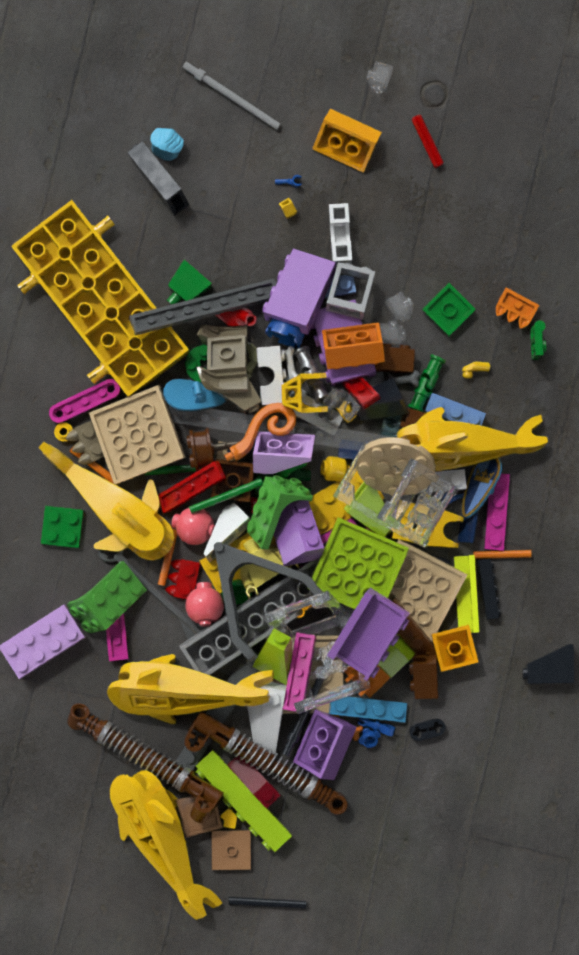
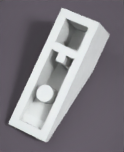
(229, 527)

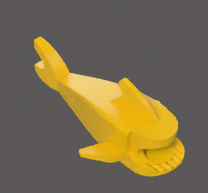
(466, 444)
(131, 520)
(168, 689)
(151, 820)

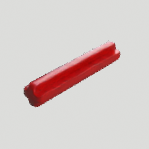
(427, 141)

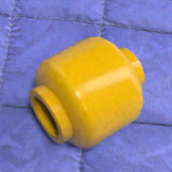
(334, 468)

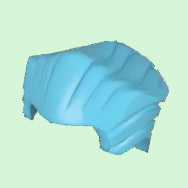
(166, 143)

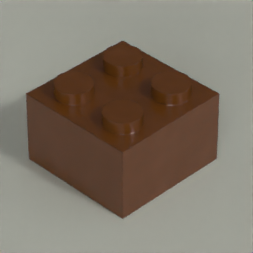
(236, 475)

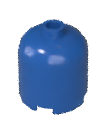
(286, 333)

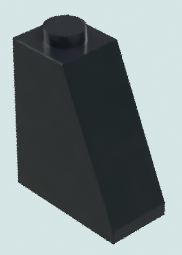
(389, 405)
(552, 667)

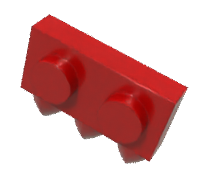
(184, 579)

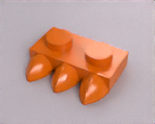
(517, 307)

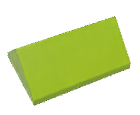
(397, 658)

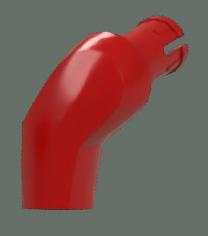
(238, 317)

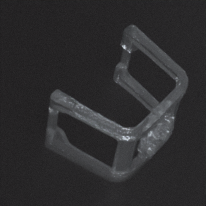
(395, 509)
(325, 599)

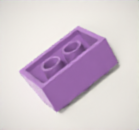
(298, 534)
(324, 745)

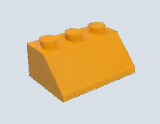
(346, 140)

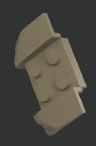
(225, 358)

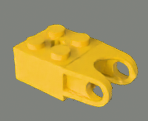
(437, 537)

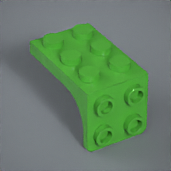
(272, 499)
(107, 599)

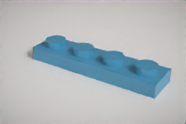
(369, 709)

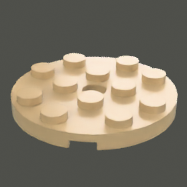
(377, 462)

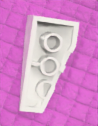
(266, 718)

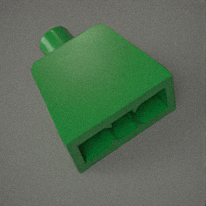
(187, 284)

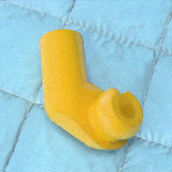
(475, 366)

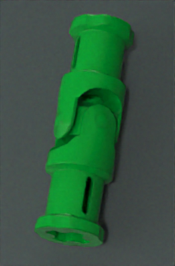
(426, 386)

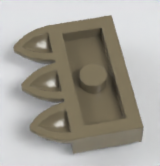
(87, 443)

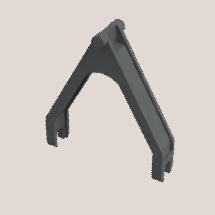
(229, 561)

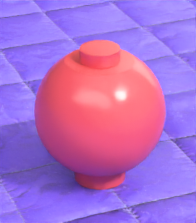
(194, 527)
(204, 604)

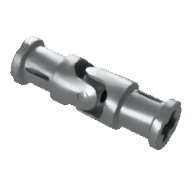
(308, 365)

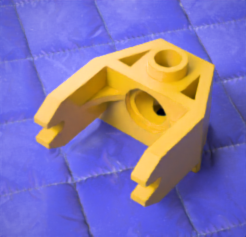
(296, 401)

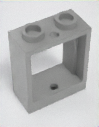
(346, 307)

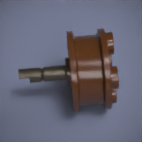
(203, 448)

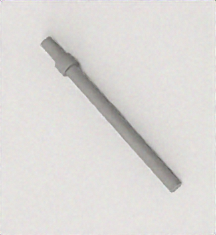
(200, 75)

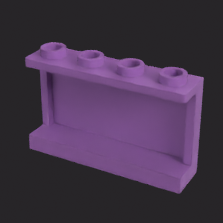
(300, 290)
(330, 320)
(370, 633)

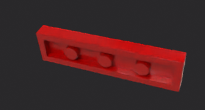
(191, 486)

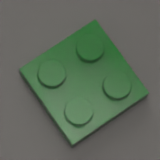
(448, 309)
(62, 526)

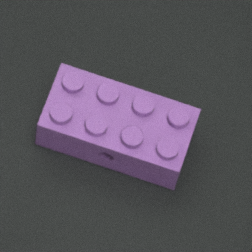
(42, 641)

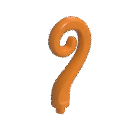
(243, 447)

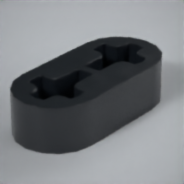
(426, 724)

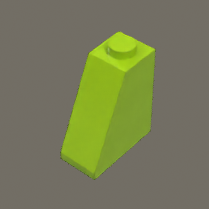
(370, 498)
(276, 656)

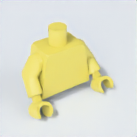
(253, 575)

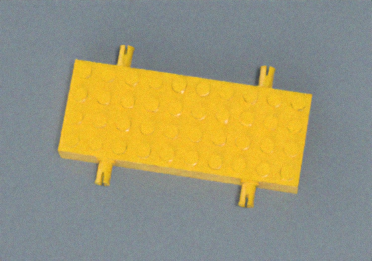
(97, 297)

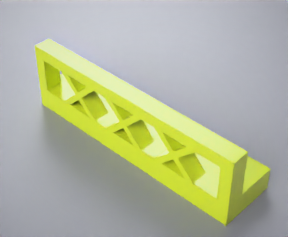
(467, 596)

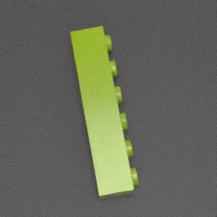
(248, 807)

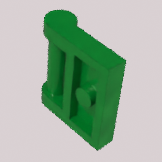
(538, 346)

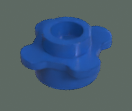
(369, 742)

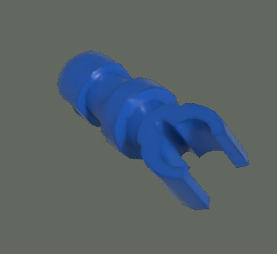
(383, 728)

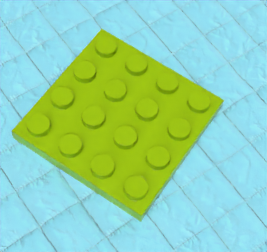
(356, 561)

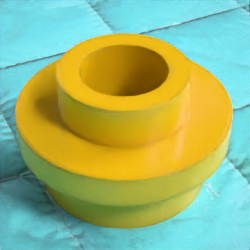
(58, 428)

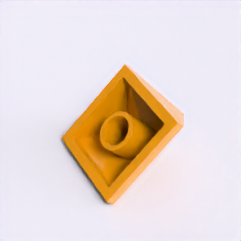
(454, 648)

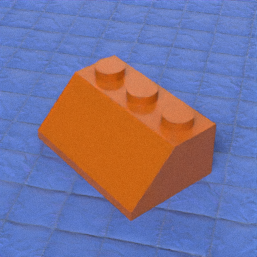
(353, 346)

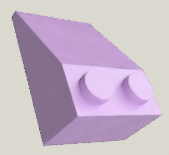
(282, 452)

